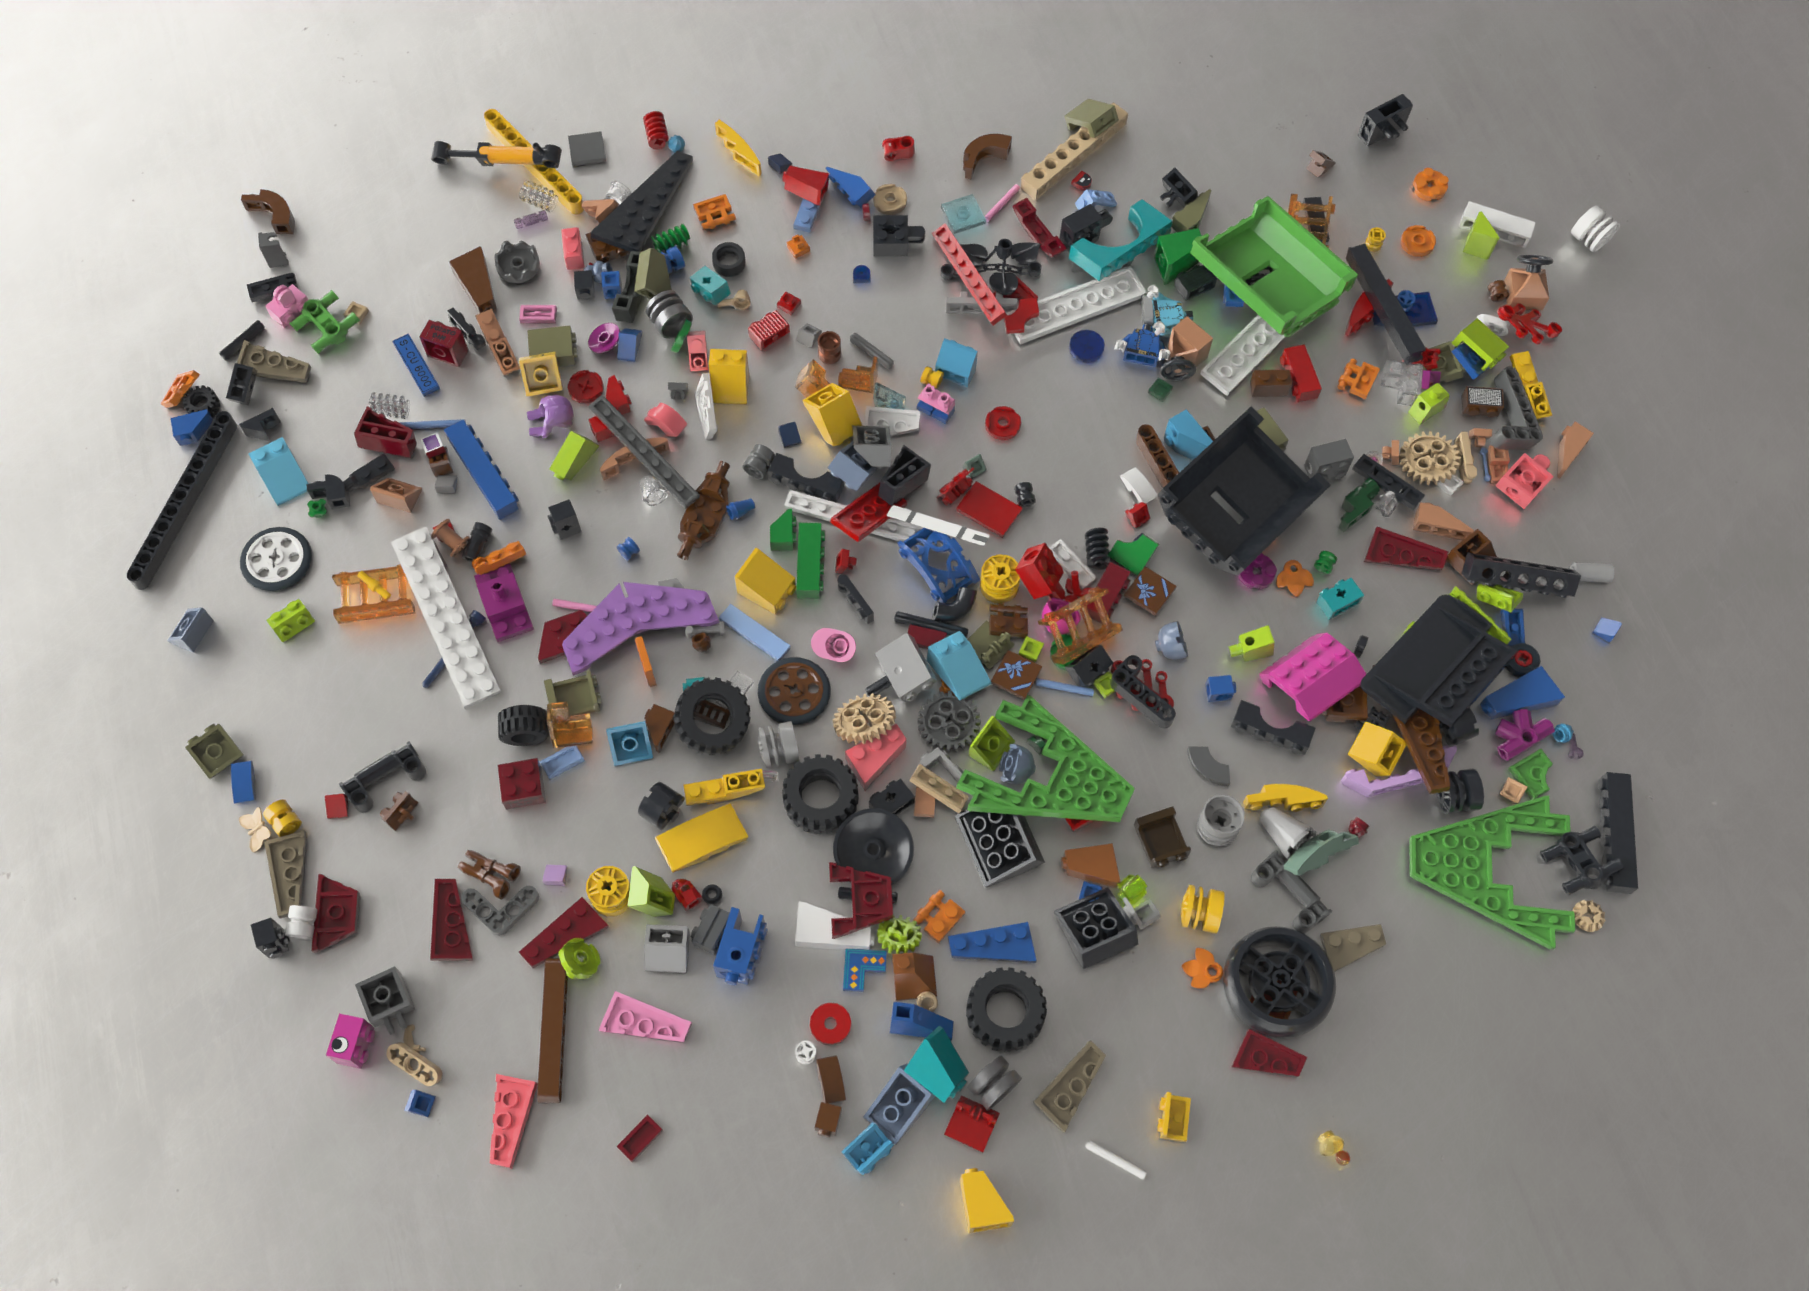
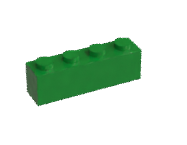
(809, 560)

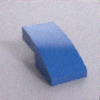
(242, 782)

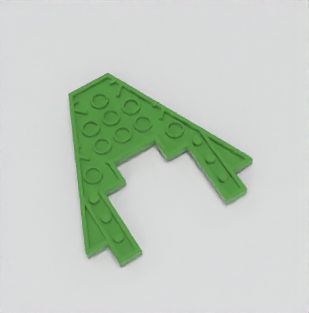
(1078, 789)
(1459, 865)

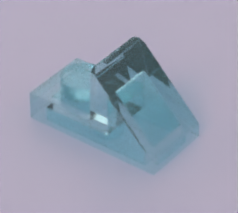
(888, 398)

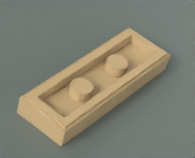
(939, 788)

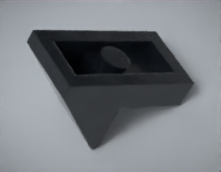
(257, 425)

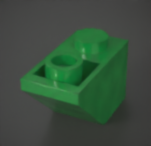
(782, 532)

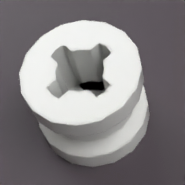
(805, 1048)

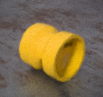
(1375, 239)
(932, 377)

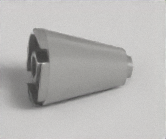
(1285, 830)

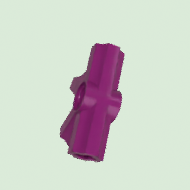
(1521, 728)

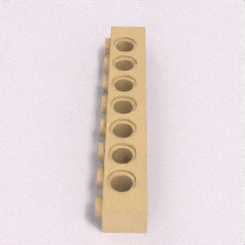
(1067, 157)

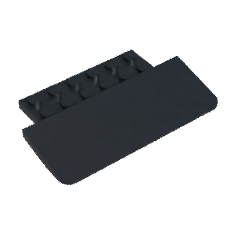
(1439, 664)

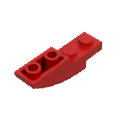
(1361, 313)

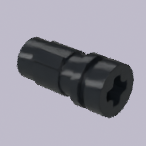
(475, 545)

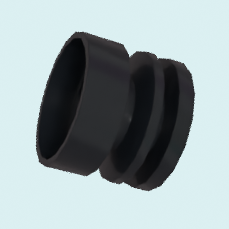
(1465, 792)

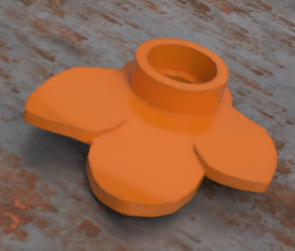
(1294, 580)
(1200, 969)

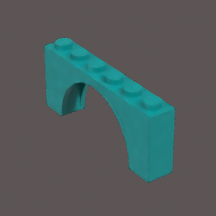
(1103, 260)

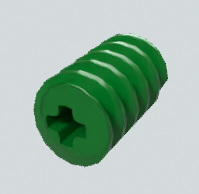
(671, 239)

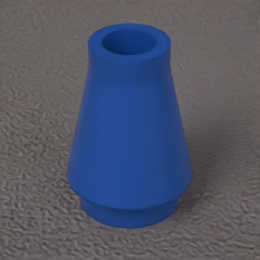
(739, 508)

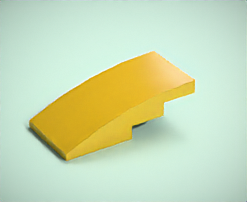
(701, 837)

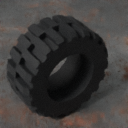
(720, 691)
(814, 770)
(1014, 983)

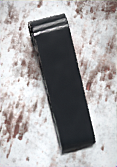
(1145, 694)

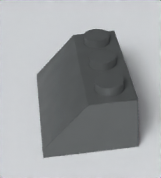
(873, 444)

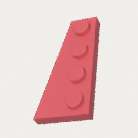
(512, 1109)

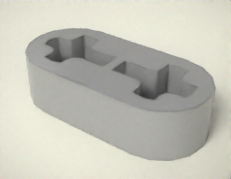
(1147, 310)

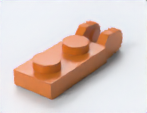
(498, 558)

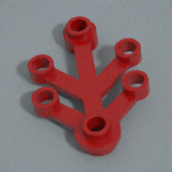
(1529, 322)
(1148, 682)

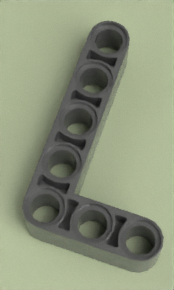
(1524, 427)

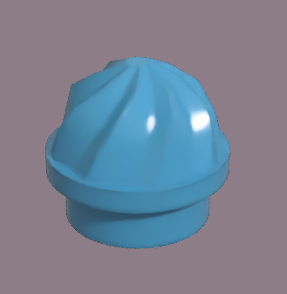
(676, 143)
(1563, 733)

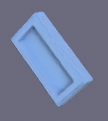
(562, 761)

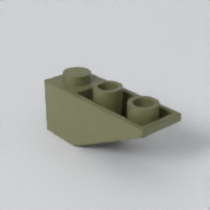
(1192, 214)

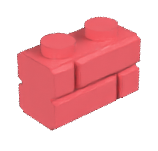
(572, 248)

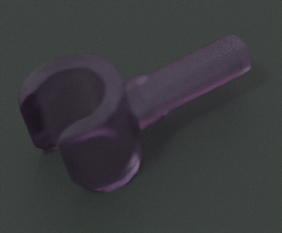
(1575, 748)

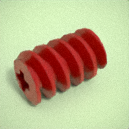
(656, 130)

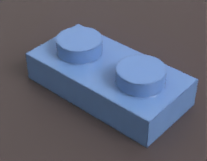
(806, 216)

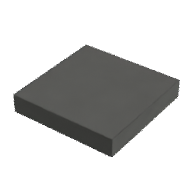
(586, 148)

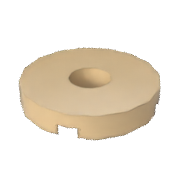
(890, 207)

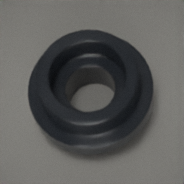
(709, 889)

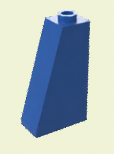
(1528, 692)

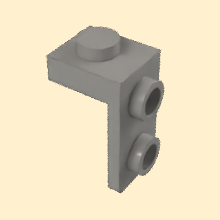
(931, 759)
(1142, 914)

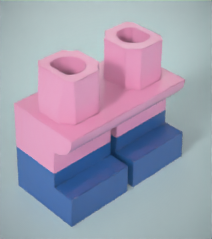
(936, 403)

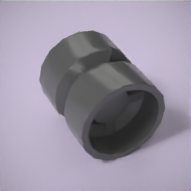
(758, 461)

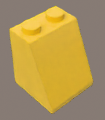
(729, 376)
(833, 413)
(764, 582)
(982, 1203)

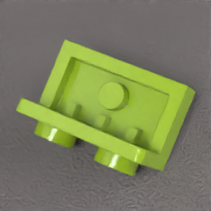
(1499, 596)
(290, 620)

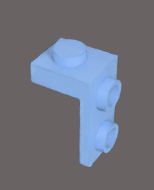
(1095, 198)

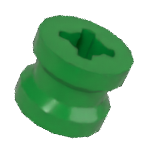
(1325, 562)

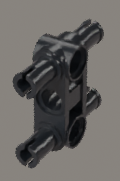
(1581, 860)

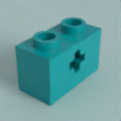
(709, 285)
(1339, 598)

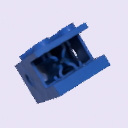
(739, 950)

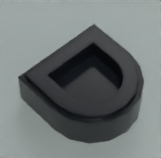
(1360, 646)

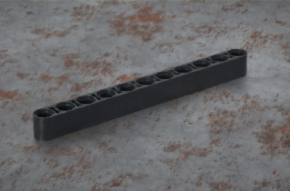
(215, 442)

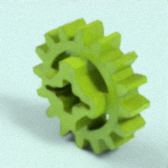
(899, 934)

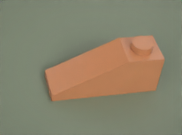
(1571, 445)
(1439, 522)

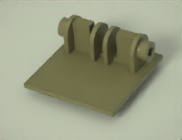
(990, 647)

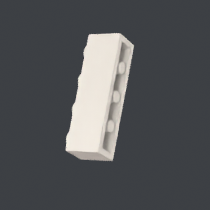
(1507, 226)

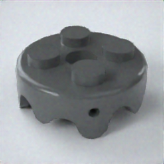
(513, 253)

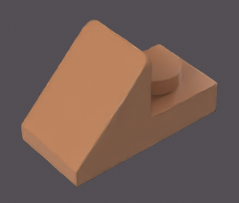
(599, 208)

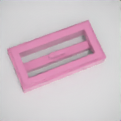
(533, 314)

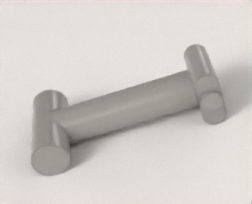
(689, 631)

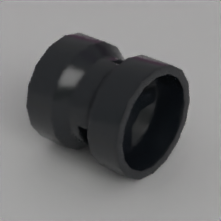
(1024, 493)

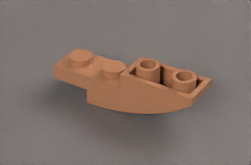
(497, 342)

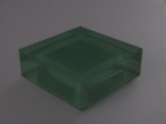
(1160, 389)

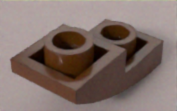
(831, 1079)

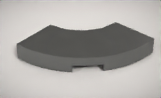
(1208, 766)

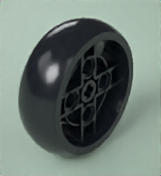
(1311, 1004)

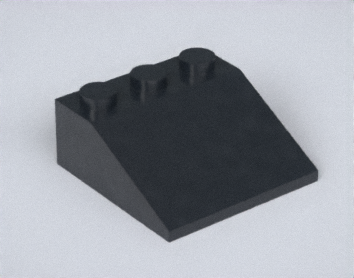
(1096, 927)

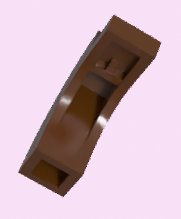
(984, 147)
(269, 201)

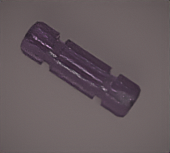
(530, 219)

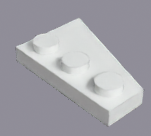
(897, 420)

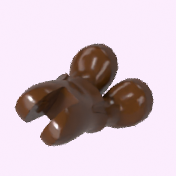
(485, 869)

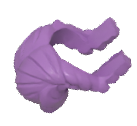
(557, 413)

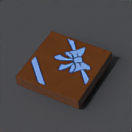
(1150, 591)
(1016, 674)

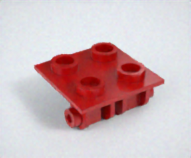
(959, 484)
(971, 1123)

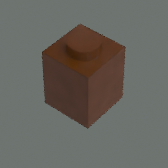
(828, 1119)

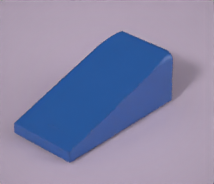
(1513, 625)

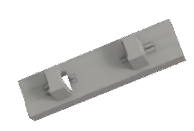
(969, 305)

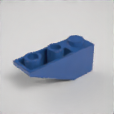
(853, 185)
(917, 1021)

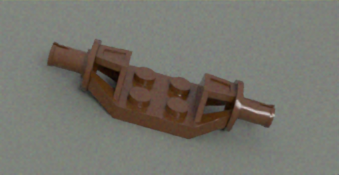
(706, 512)

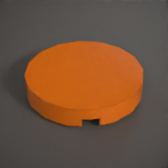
(1418, 241)

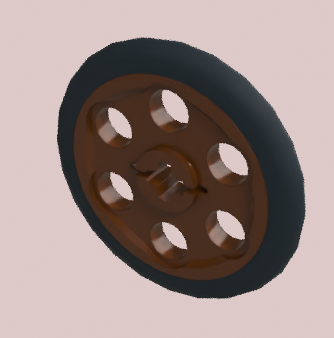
(792, 666)

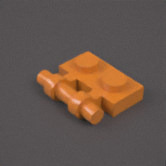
(713, 207)
(1364, 380)
(944, 920)

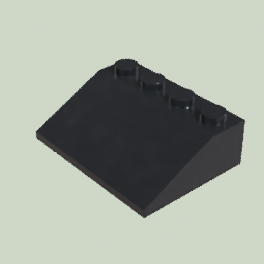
(999, 844)

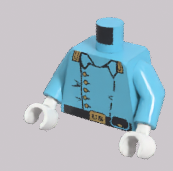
(1166, 312)

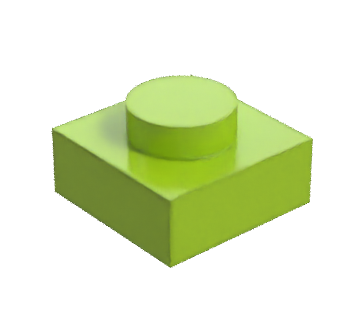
(1031, 649)
(1103, 685)

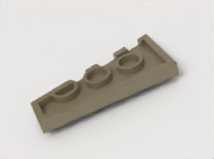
(1063, 1095)

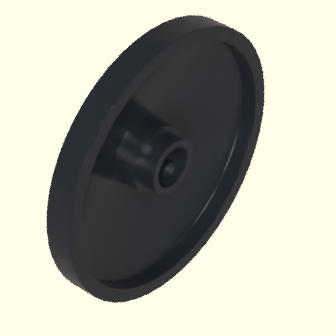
(874, 843)

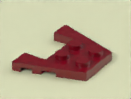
(869, 899)

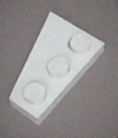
(705, 406)

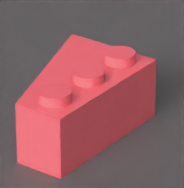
(873, 757)

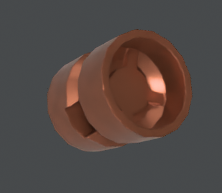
(829, 347)

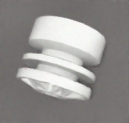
(1595, 228)

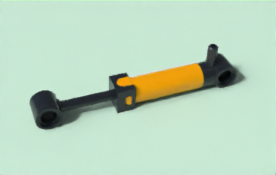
(488, 154)

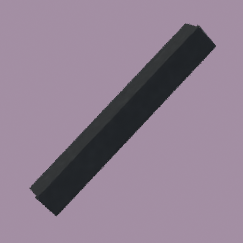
(1385, 304)

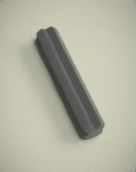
(871, 350)

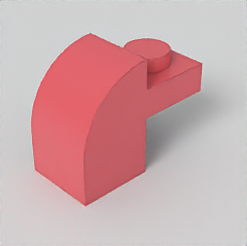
(666, 419)

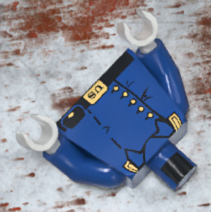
(1143, 347)

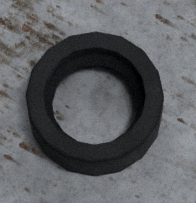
(728, 248)

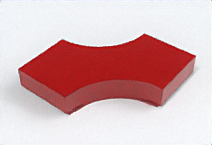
(1026, 310)

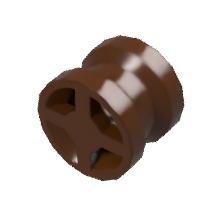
(1498, 290)

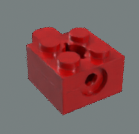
(1041, 572)

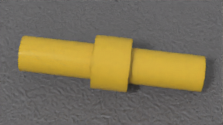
(374, 585)

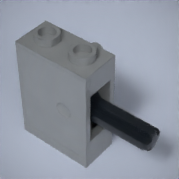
(904, 669)

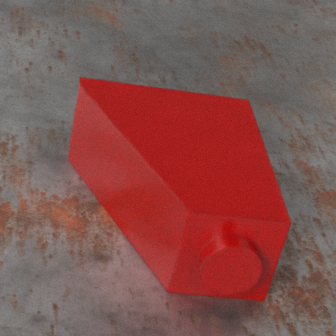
(806, 183)

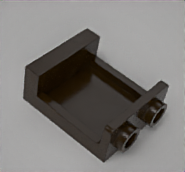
(1161, 838)

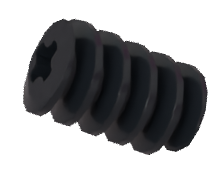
(1097, 548)

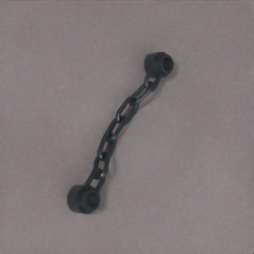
(1034, 265)

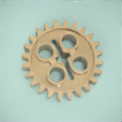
(1429, 458)
(874, 710)

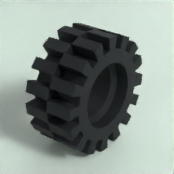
(199, 394)

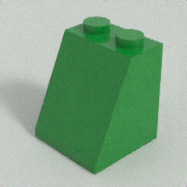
(1174, 254)

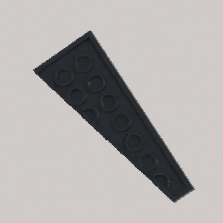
(638, 214)

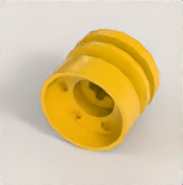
(999, 579)
(607, 902)
(1203, 909)

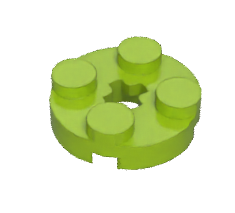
(570, 962)

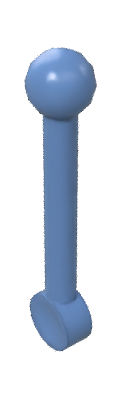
(1483, 452)

